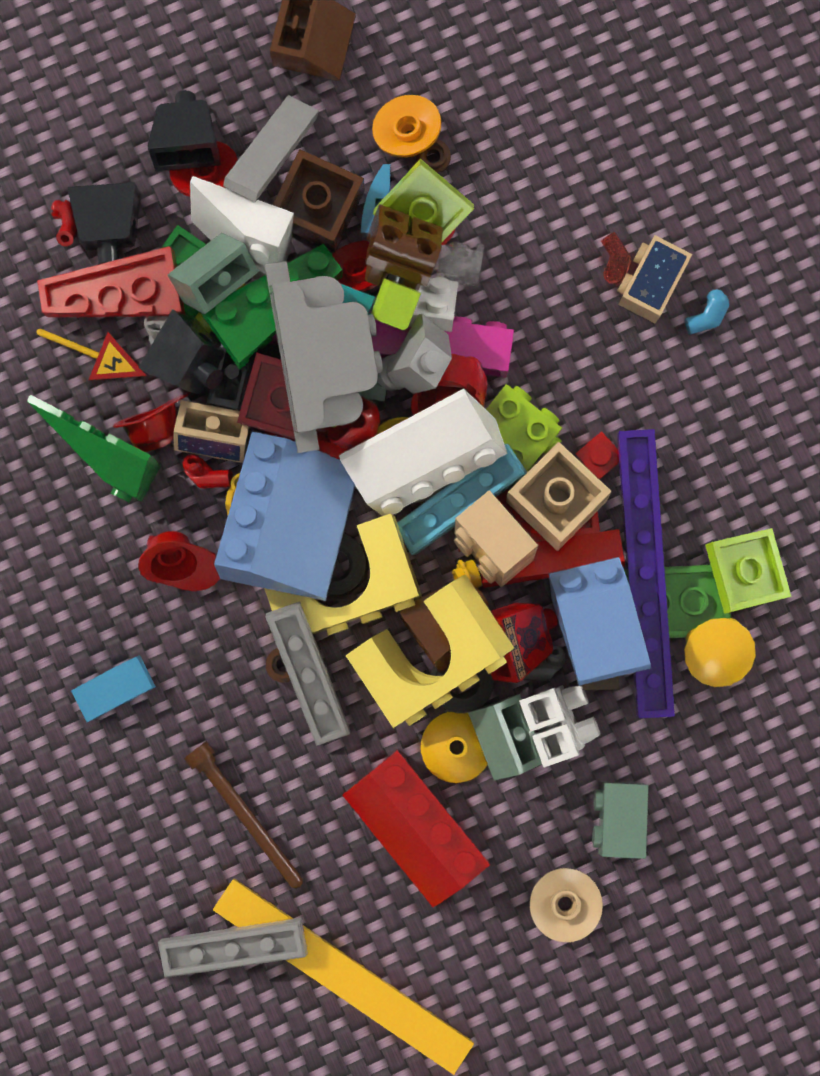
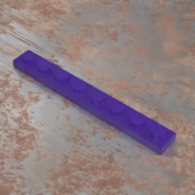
(646, 568)

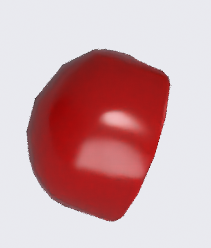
(358, 431)

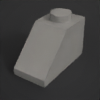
(421, 356)

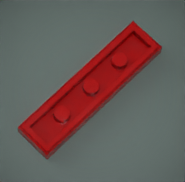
(576, 552)

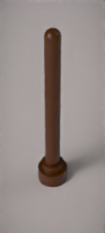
(204, 761)

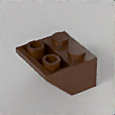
(312, 37)

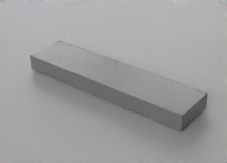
(271, 148)
(308, 673)
(233, 947)

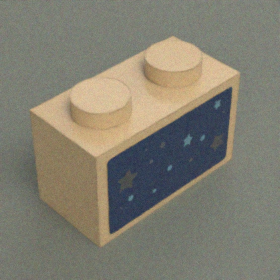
(654, 278)
(210, 432)

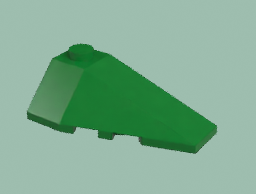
(114, 460)

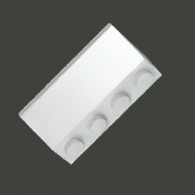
(424, 453)

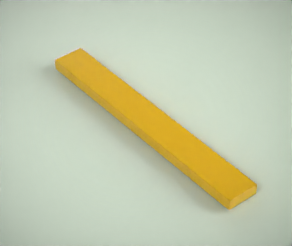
(355, 983)

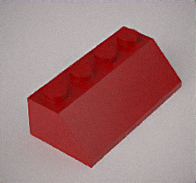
(416, 829)

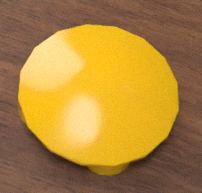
(719, 652)

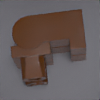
(401, 249)

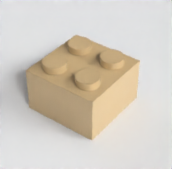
(558, 496)
(494, 539)

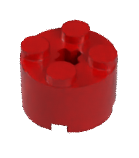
(460, 374)

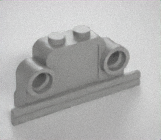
(322, 352)

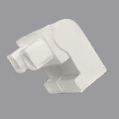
(558, 732)

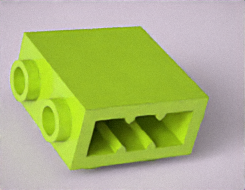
(524, 425)

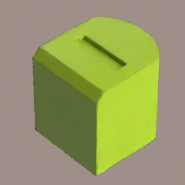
(395, 304)

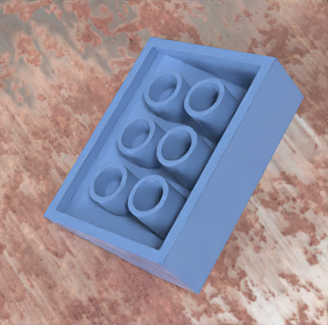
(285, 519)

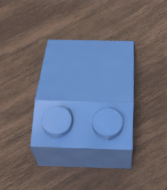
(599, 621)

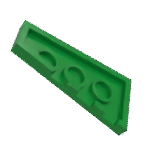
(246, 316)

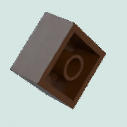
(320, 198)

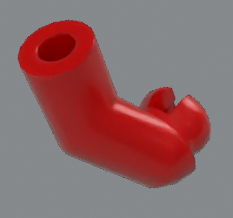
(68, 229)
(203, 475)

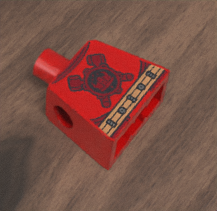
(528, 631)

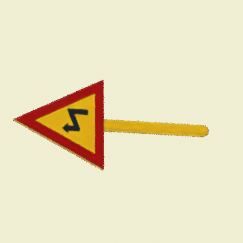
(111, 360)

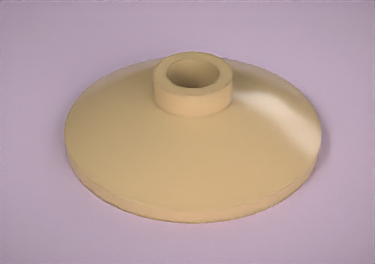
(574, 922)

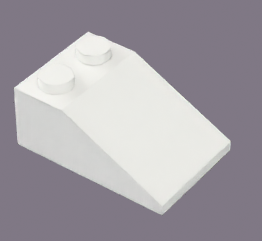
(257, 224)

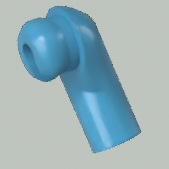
(713, 314)

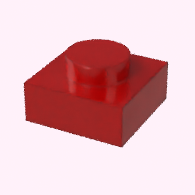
(599, 455)

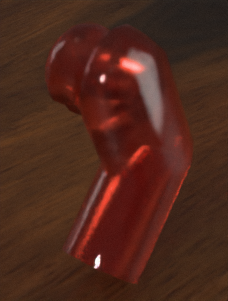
(619, 259)

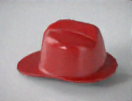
(152, 428)
(178, 562)

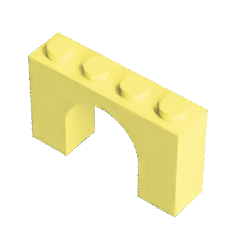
(390, 582)
(474, 644)

